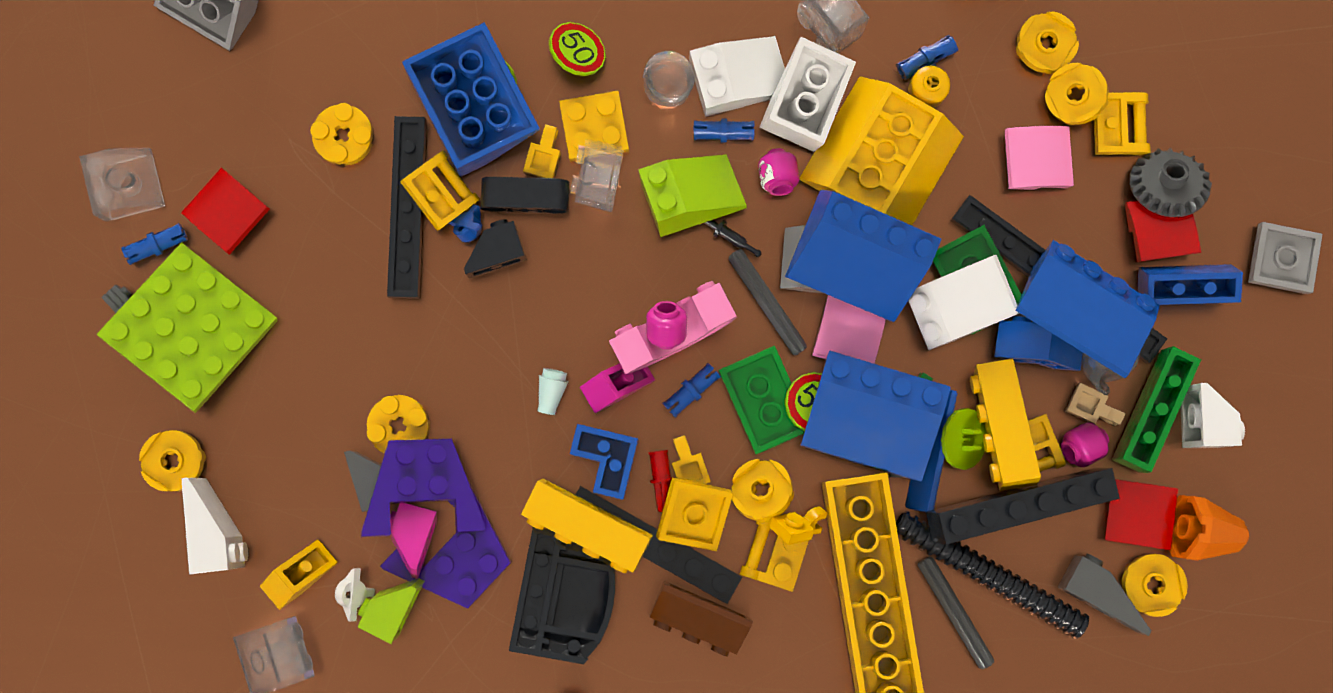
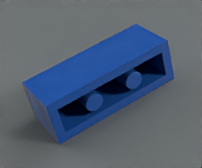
(1191, 284)

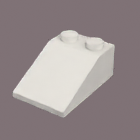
(736, 73)
(808, 95)
(963, 302)
(210, 532)

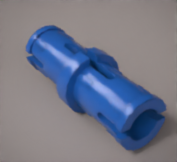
(927, 57)
(724, 130)
(154, 243)
(691, 390)

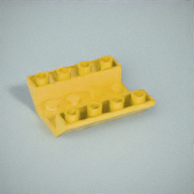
(884, 150)

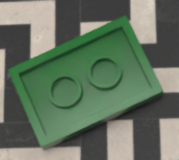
(968, 250)
(758, 395)

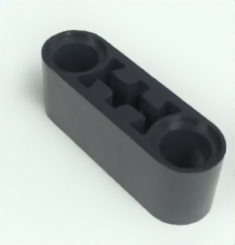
(525, 195)

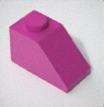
(614, 385)
(411, 534)

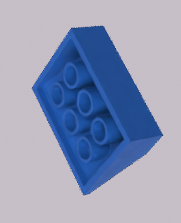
(471, 98)
(861, 255)
(1088, 308)
(875, 416)

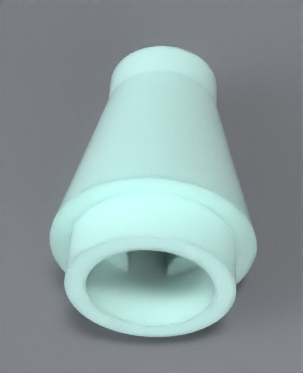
(551, 388)

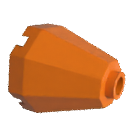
(1205, 530)

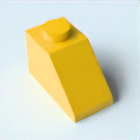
(298, 574)

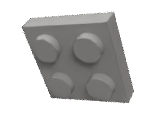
(1285, 258)

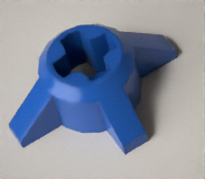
(468, 224)

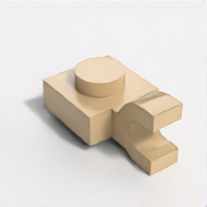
(1090, 405)

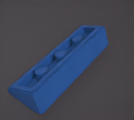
(923, 494)

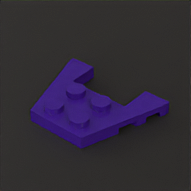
(421, 473)
(461, 566)

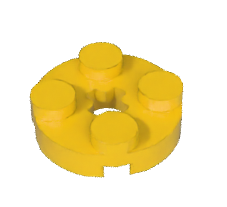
(1030, 47)
(1092, 102)
(342, 117)
(391, 409)
(153, 461)
(762, 507)
(1163, 569)

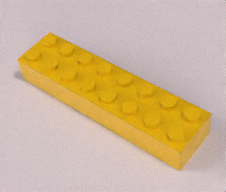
(872, 585)

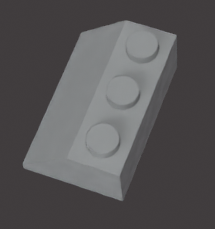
(215, 19)

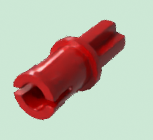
(661, 476)

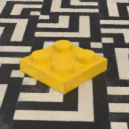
(593, 118)
(694, 514)

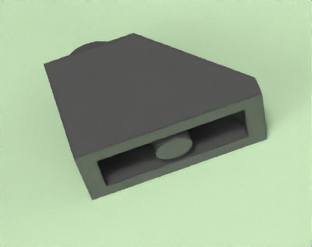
(364, 476)

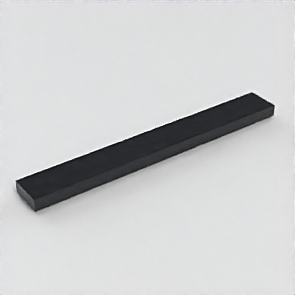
(1024, 253)

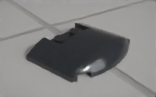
(562, 601)

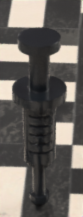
(731, 236)

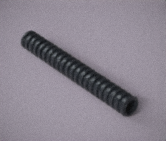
(995, 577)

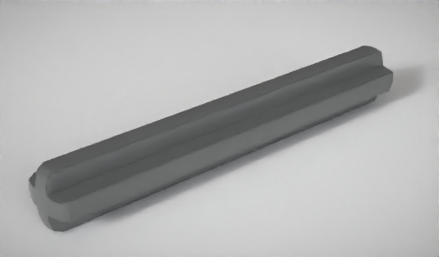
(767, 302)
(956, 612)

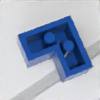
(1033, 344)
(613, 452)

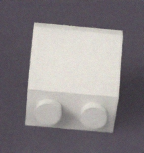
(1209, 420)

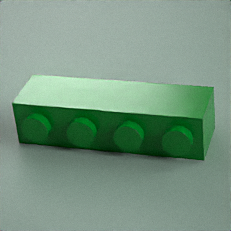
(1156, 409)

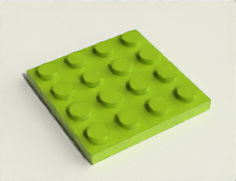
(187, 327)

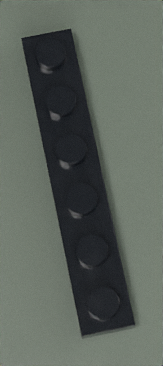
(405, 214)
(677, 558)

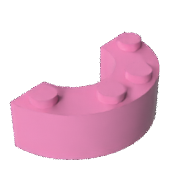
(705, 315)

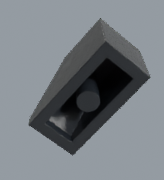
(496, 249)

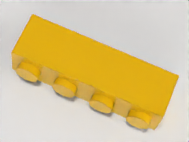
(1005, 424)
(587, 525)

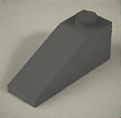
(1099, 589)

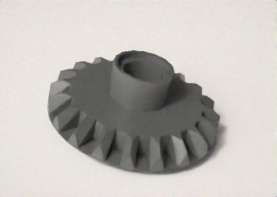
(1170, 183)

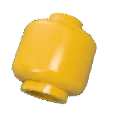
(923, 81)

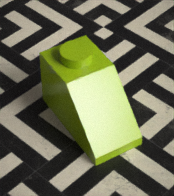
(389, 610)

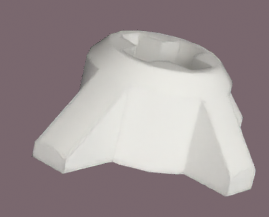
(356, 597)

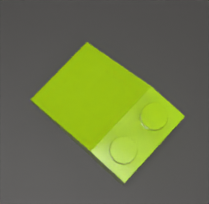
(690, 191)

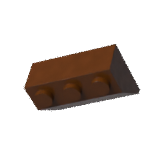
(700, 619)

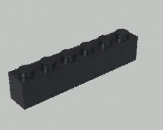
(1022, 505)

